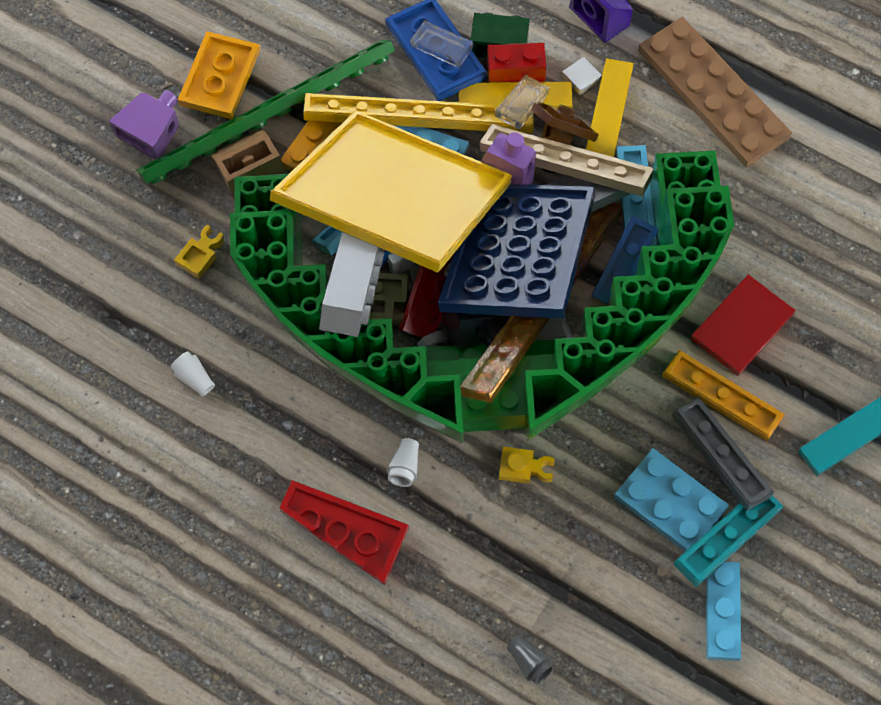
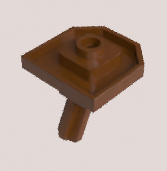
(562, 124)

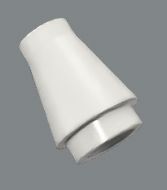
(192, 373)
(403, 467)

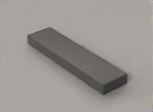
(723, 454)

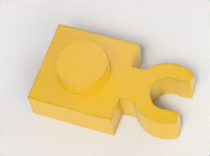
(199, 255)
(519, 465)

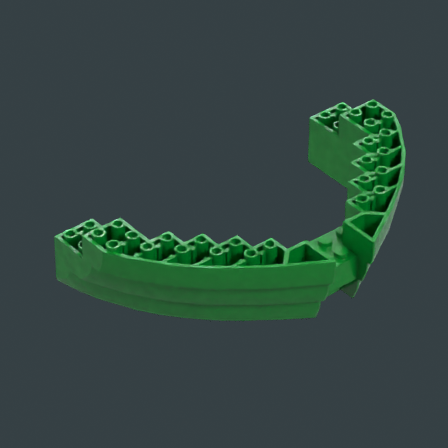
(553, 374)

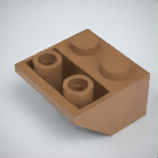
(248, 157)

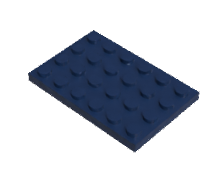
(521, 254)

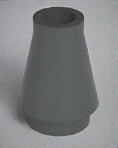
(531, 660)

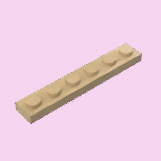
(580, 162)

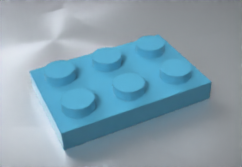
(670, 500)

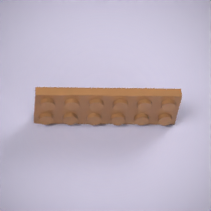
(714, 92)

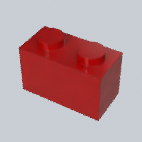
(515, 61)

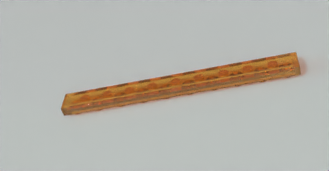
(520, 332)

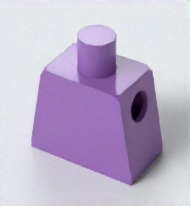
(147, 123)
(513, 157)

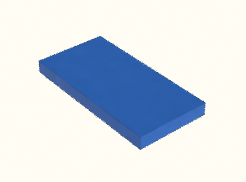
(438, 75)

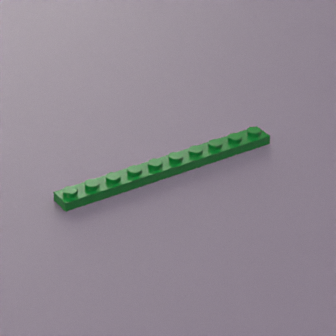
(257, 116)

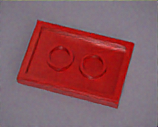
(743, 325)

